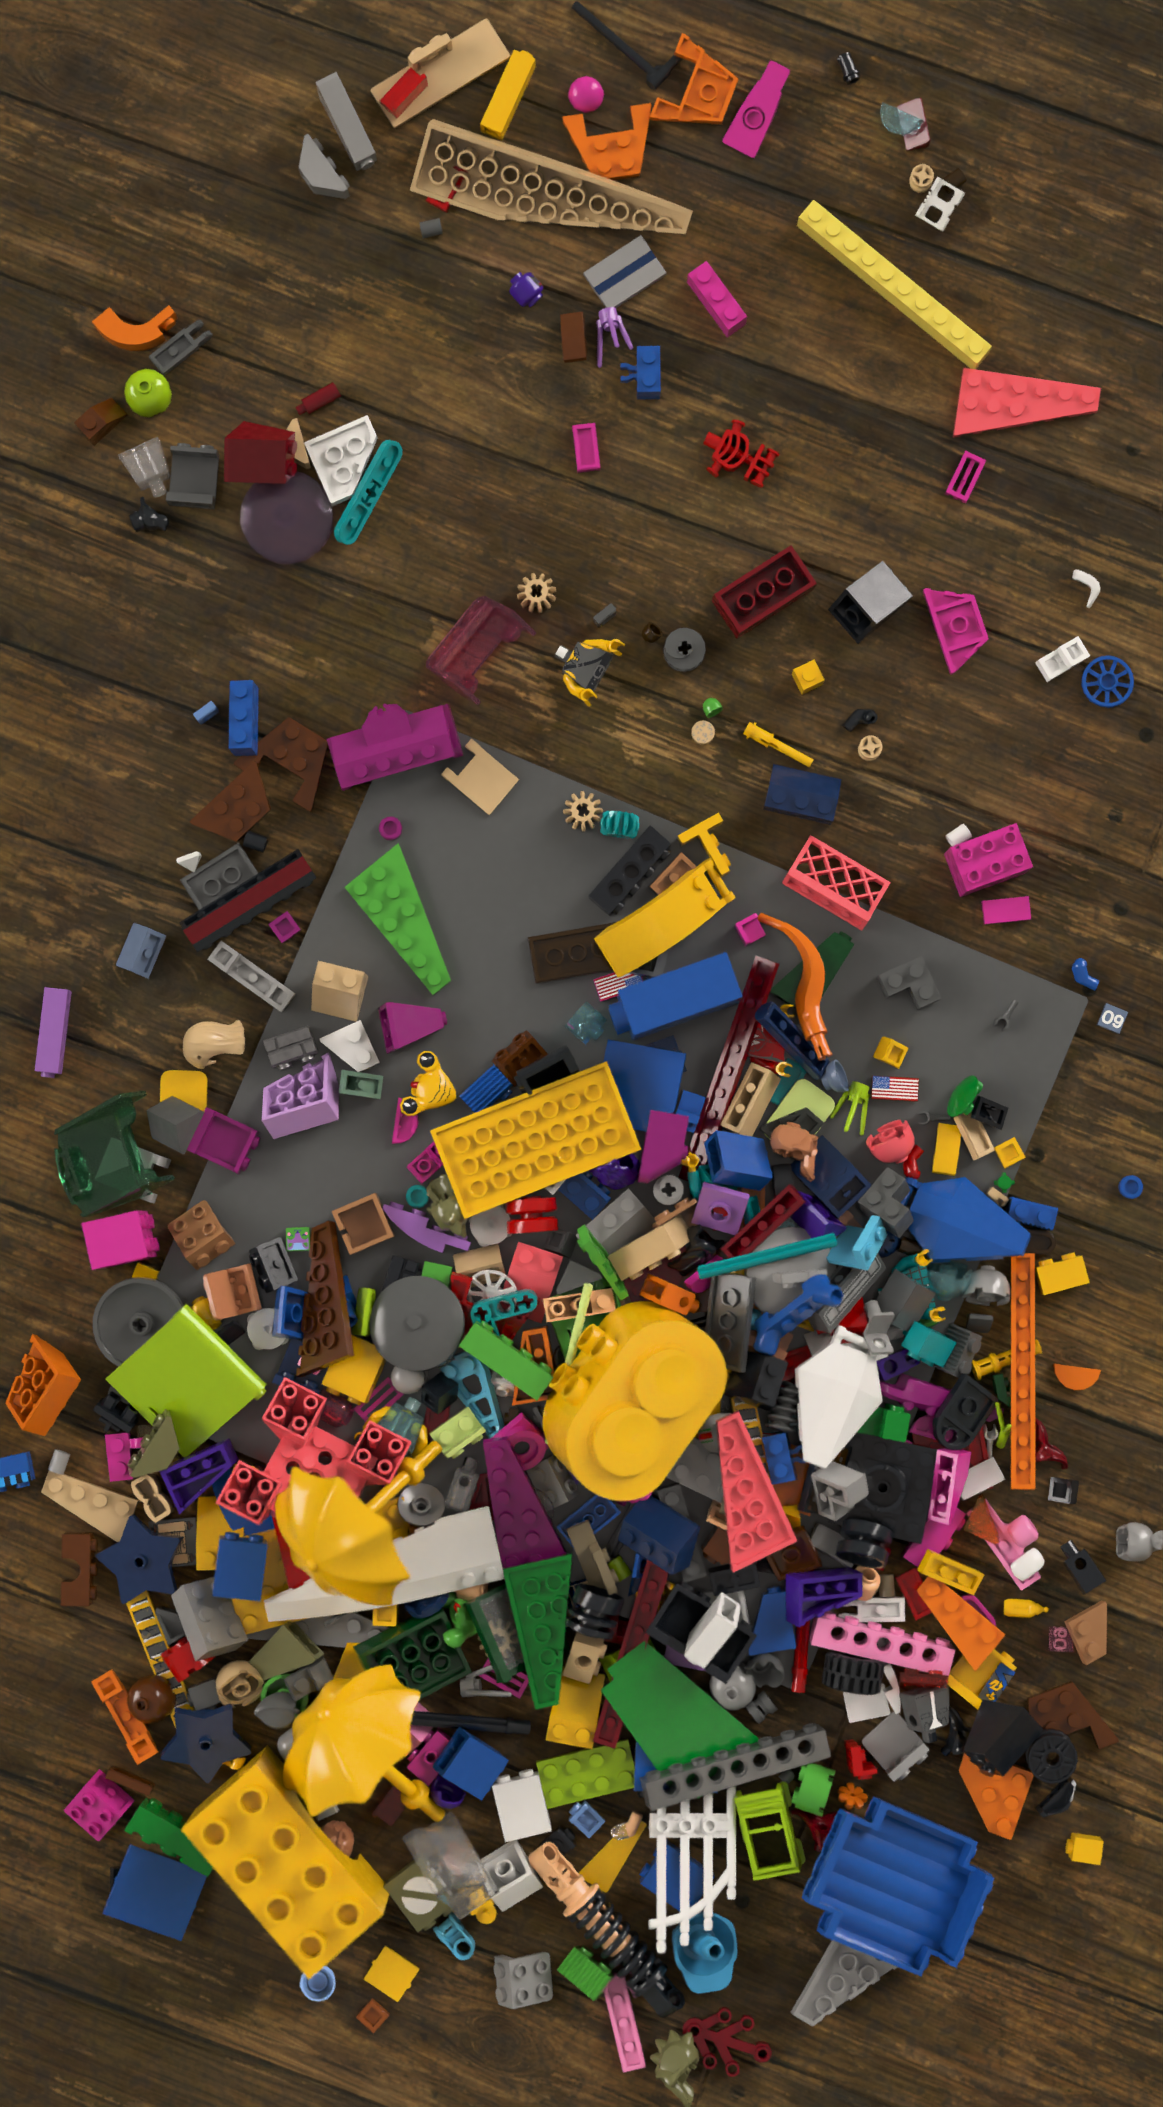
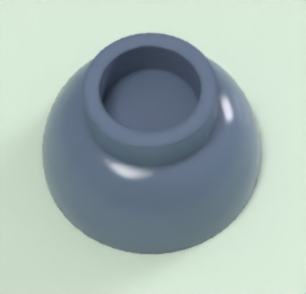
(835, 1077)

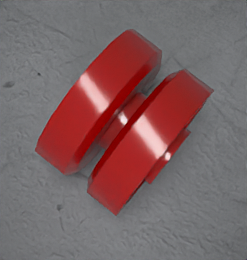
(531, 1215)

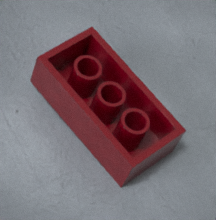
(763, 592)

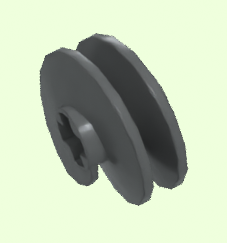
(695, 654)

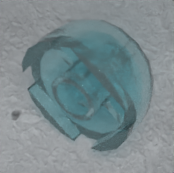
(948, 1279)

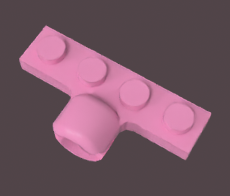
(1012, 1542)

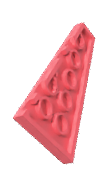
(1009, 401)
(752, 1508)

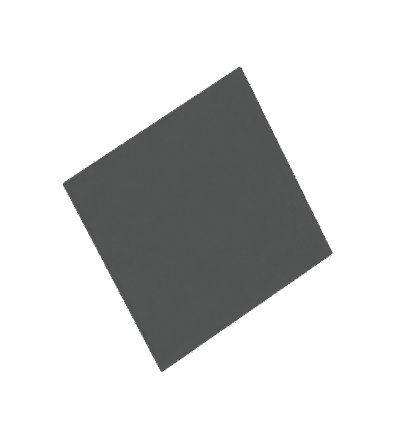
(530, 875)

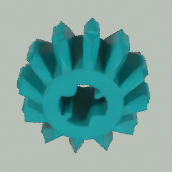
(619, 824)

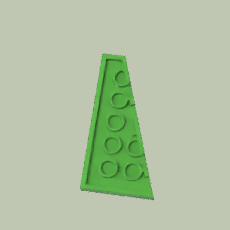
(393, 905)

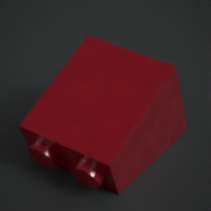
(259, 454)

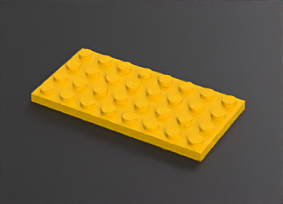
(535, 1140)

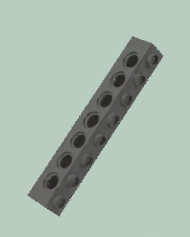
(680, 1791)

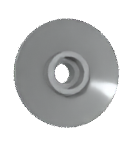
(421, 1496)

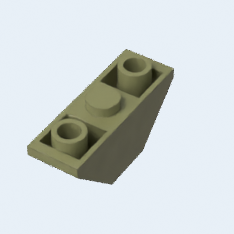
(156, 1448)

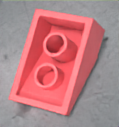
(533, 1270)

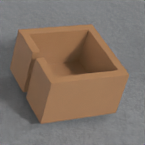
(364, 1223)

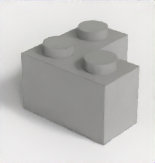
(838, 1490)

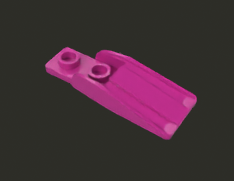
(757, 111)

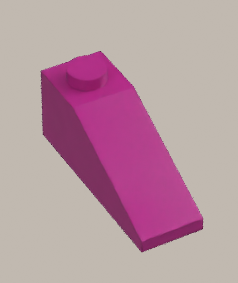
(948, 1483)

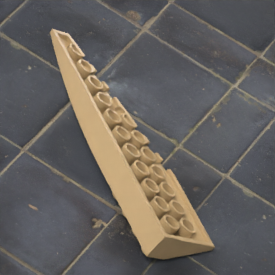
(531, 187)

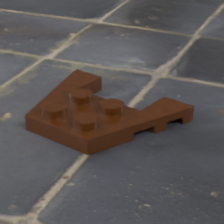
(298, 752)
(1069, 1711)

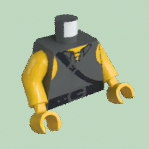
(587, 665)

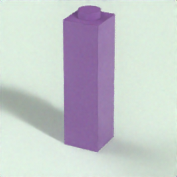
(53, 1032)

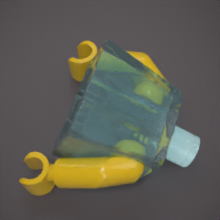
(402, 1422)

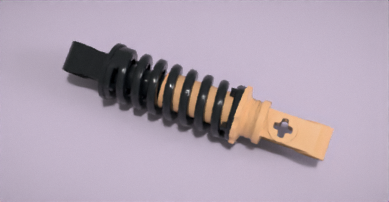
(606, 1927)

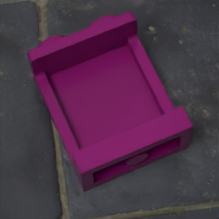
(224, 1141)

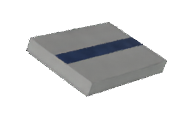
(625, 273)

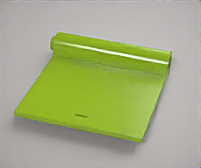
(189, 1375)

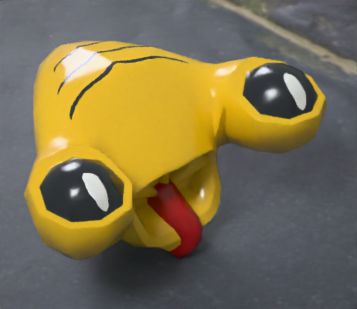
(430, 1089)

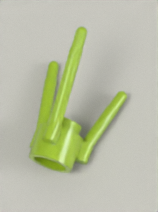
(857, 1093)

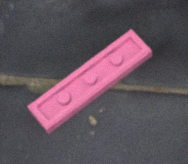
(624, 2025)

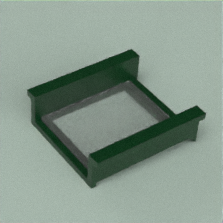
(498, 1632)

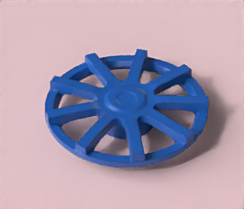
(1107, 681)

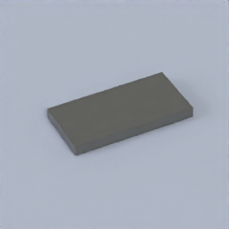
(731, 1317)

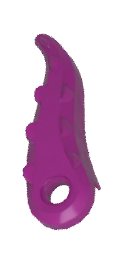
(921, 1394)

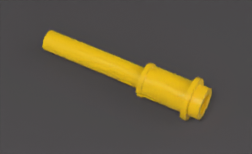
(766, 739)

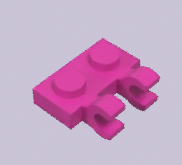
(119, 1452)

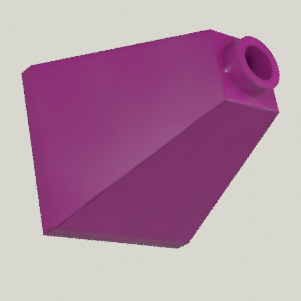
(408, 1023)

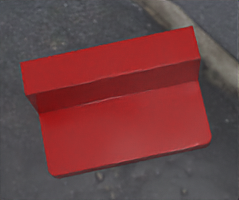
(404, 92)

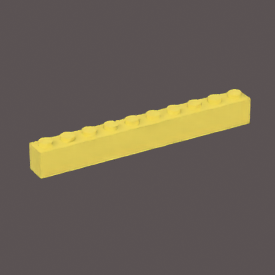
(893, 285)

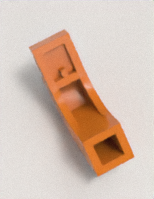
(135, 336)

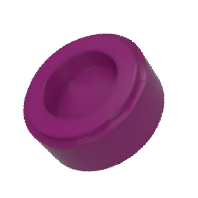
(390, 828)

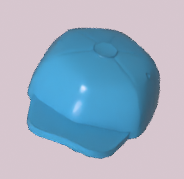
(709, 1955)

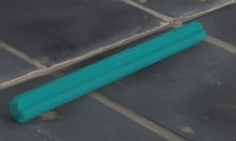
(767, 1256)

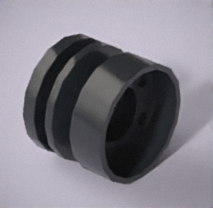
(595, 1608)

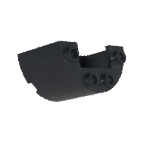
(546, 1070)
(681, 1614)

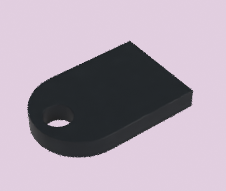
(963, 1413)

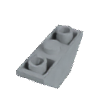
(320, 171)

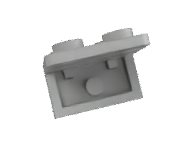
(895, 1746)
(523, 1980)

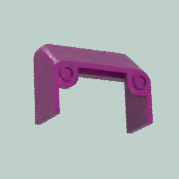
(663, 1145)

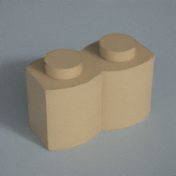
(149, 1491)

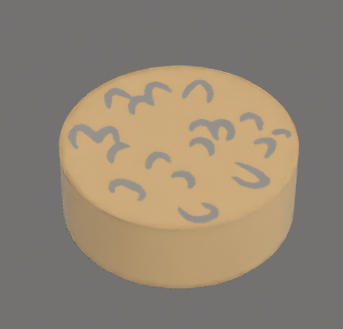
(703, 732)

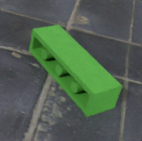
(507, 1360)

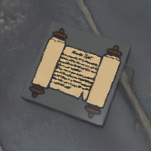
(181, 1527)

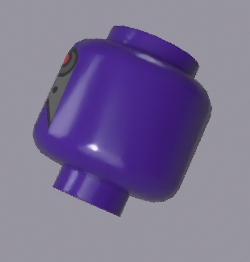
(526, 289)

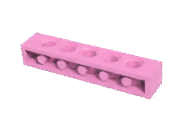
(940, 1659)

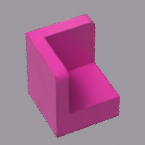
(750, 929)

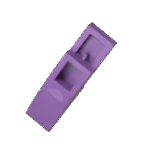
(416, 1224)

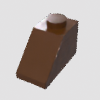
(100, 420)

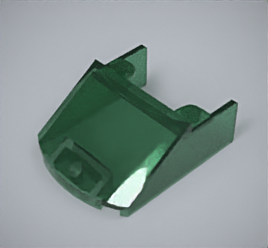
(101, 1158)

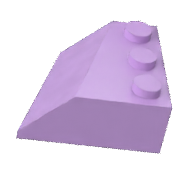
(302, 1099)

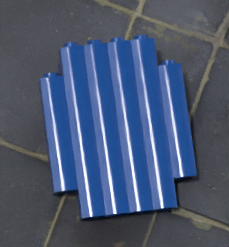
(898, 1887)

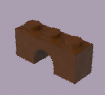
(81, 1548)

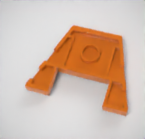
(706, 93)
(612, 154)

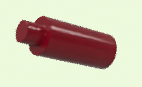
(318, 399)

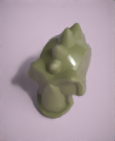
(445, 1206)
(675, 2062)

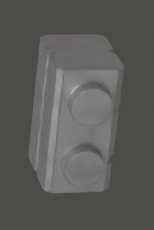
(291, 1047)

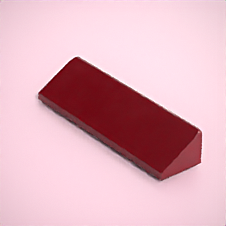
(764, 1223)

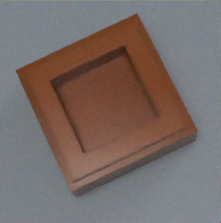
(372, 2015)

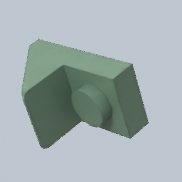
(360, 1084)

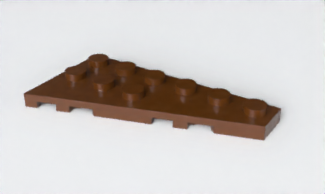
(325, 1309)

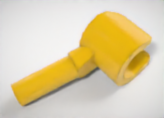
(236, 1763)

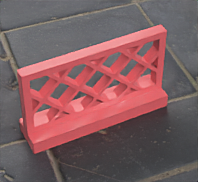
(829, 899)

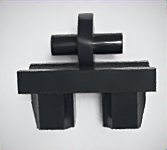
(114, 1417)

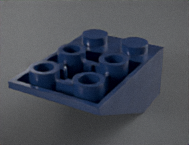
(836, 1179)

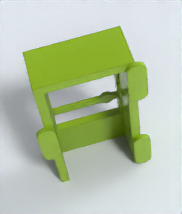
(763, 1804)

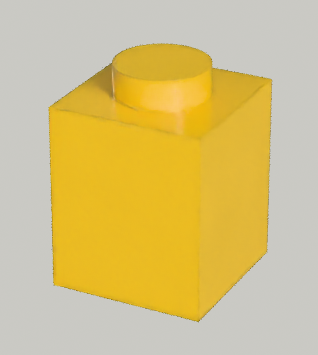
(808, 677)
(1085, 1848)

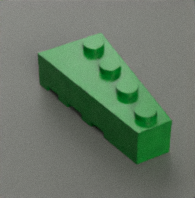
(164, 1828)

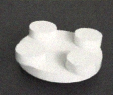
(490, 1226)
(260, 1330)

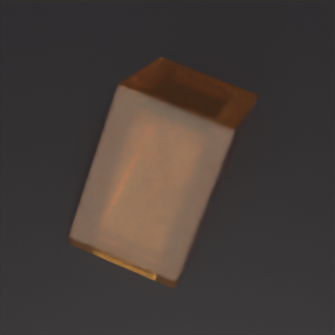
(981, 1522)

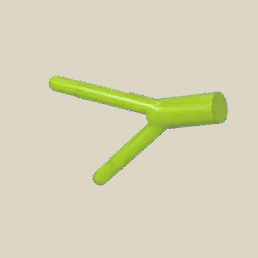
(1005, 1430)

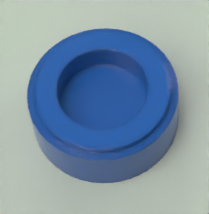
(1130, 1187)

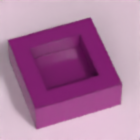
(284, 927)

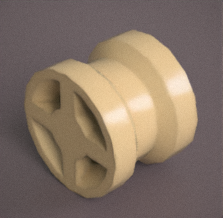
(922, 172)
(870, 743)

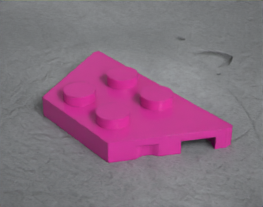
(956, 625)

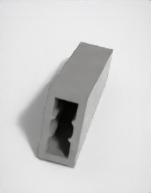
(346, 121)

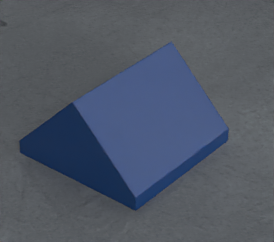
(288, 1313)

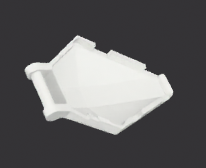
(836, 1396)

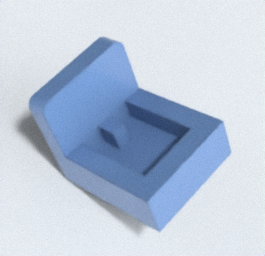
(585, 1818)

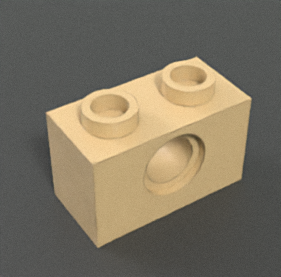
(583, 1658)

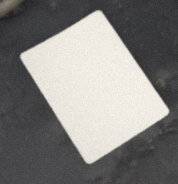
(866, 1706)

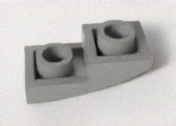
(826, 1541)

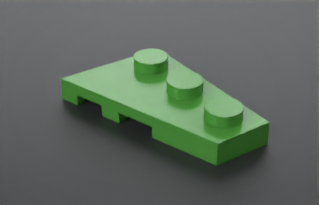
(598, 1256)

